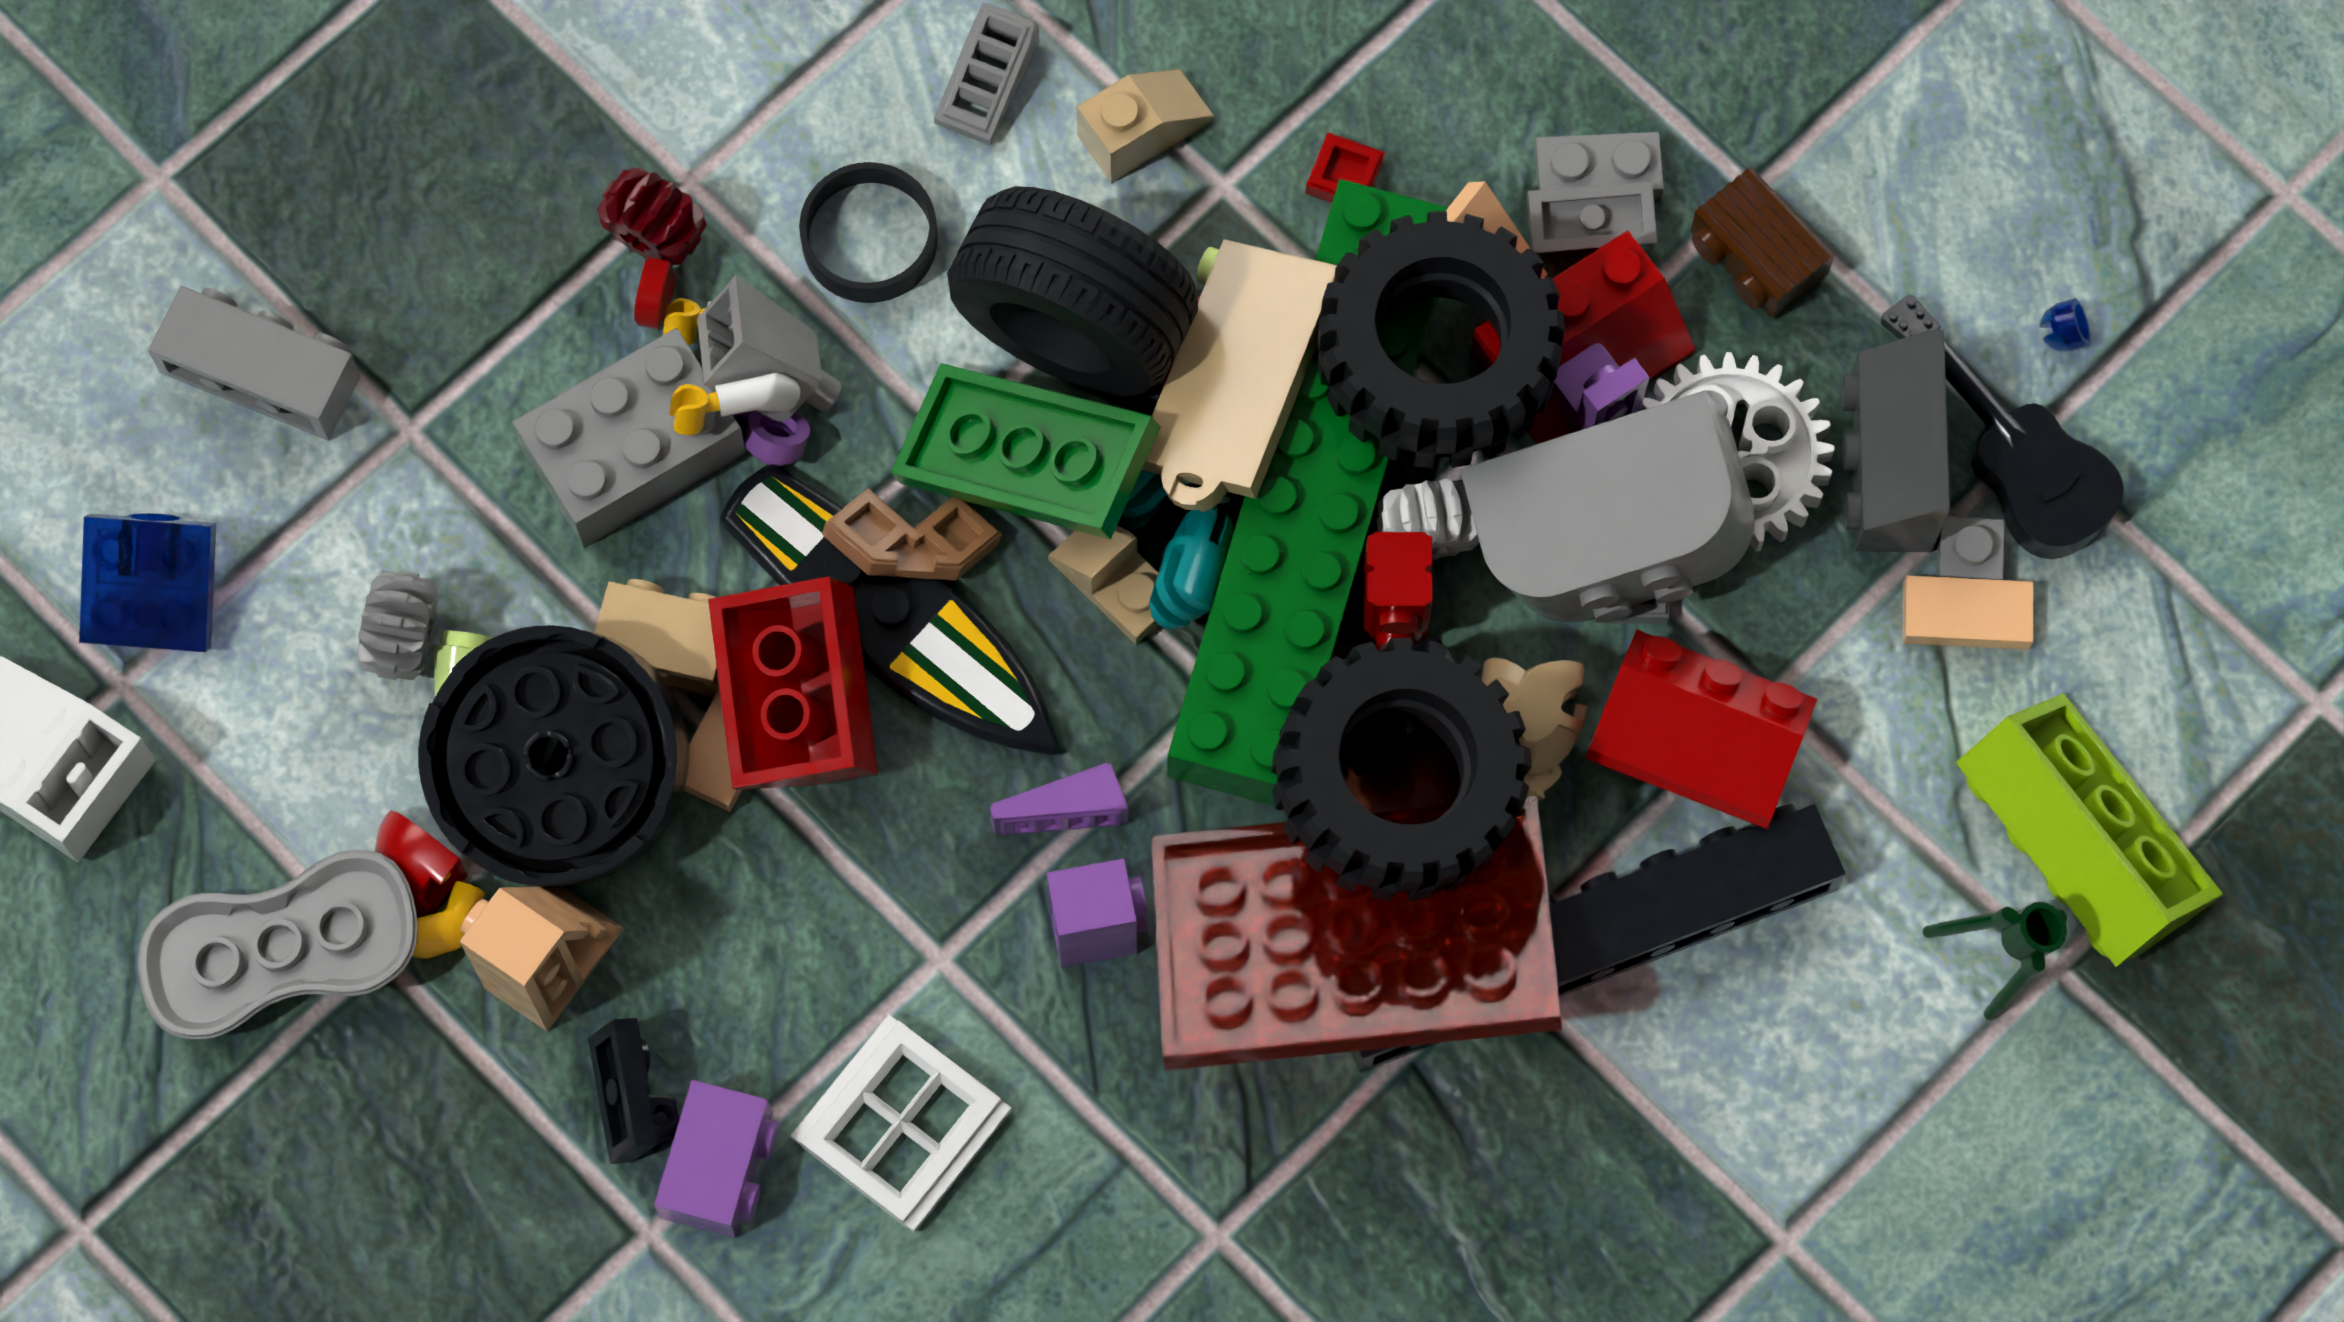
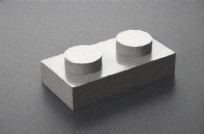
(1599, 160)
(1590, 216)

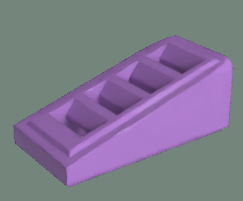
(1073, 802)

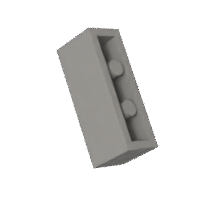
(255, 361)

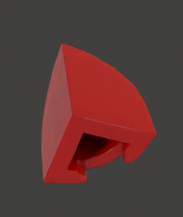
(422, 859)

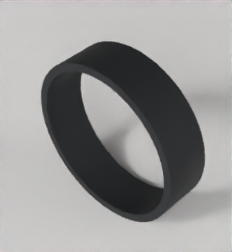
(859, 174)

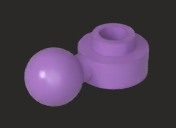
(773, 440)

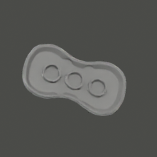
(326, 932)

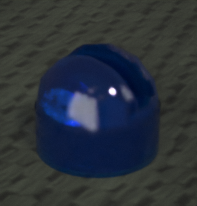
(2068, 326)

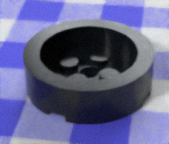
(620, 768)

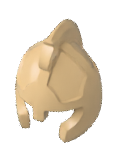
(1539, 698)

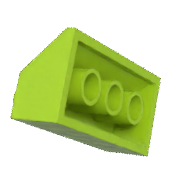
(2087, 828)

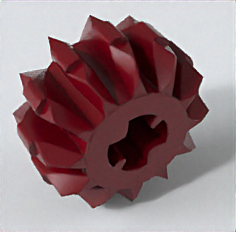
(651, 216)

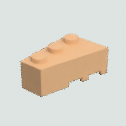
(536, 947)

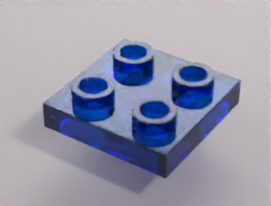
(147, 581)

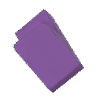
(1598, 389)

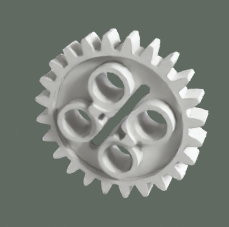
(1785, 466)

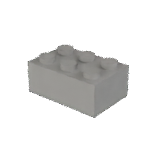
(613, 446)

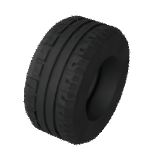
(1073, 291)

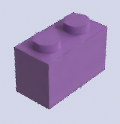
(1096, 912)
(716, 1159)

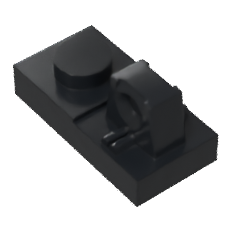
(629, 1115)

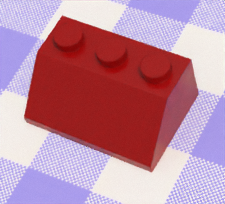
(1608, 300)
(793, 685)
(1701, 728)

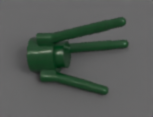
(2024, 936)

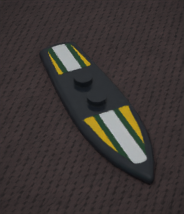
(912, 630)

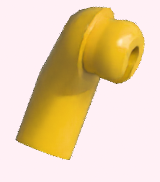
(442, 931)

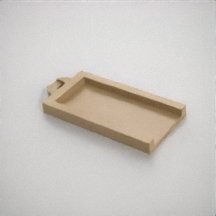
(1237, 374)

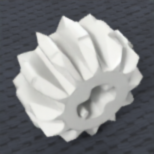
(1432, 508)

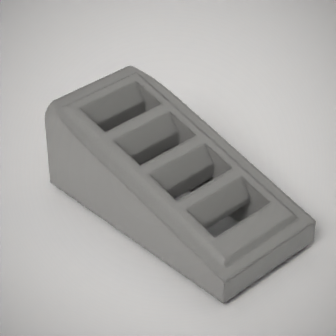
(1008, 28)

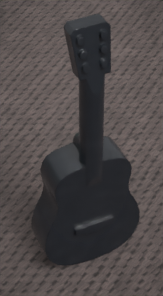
(2048, 484)

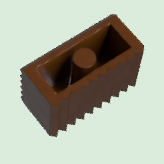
(1760, 244)

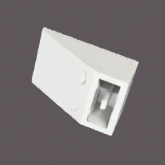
(62, 761)

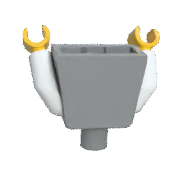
(750, 357)

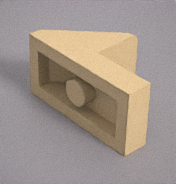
(1111, 578)

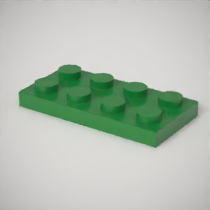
(1026, 450)

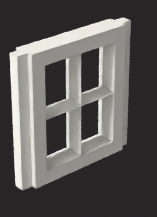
(946, 1158)

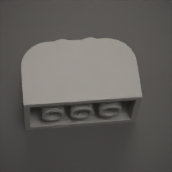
(1615, 512)

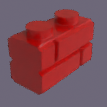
(1396, 587)

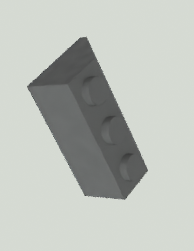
(1897, 445)

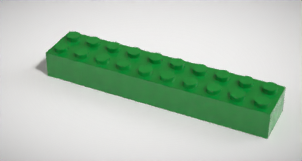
(1293, 549)

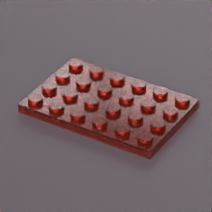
(1288, 965)

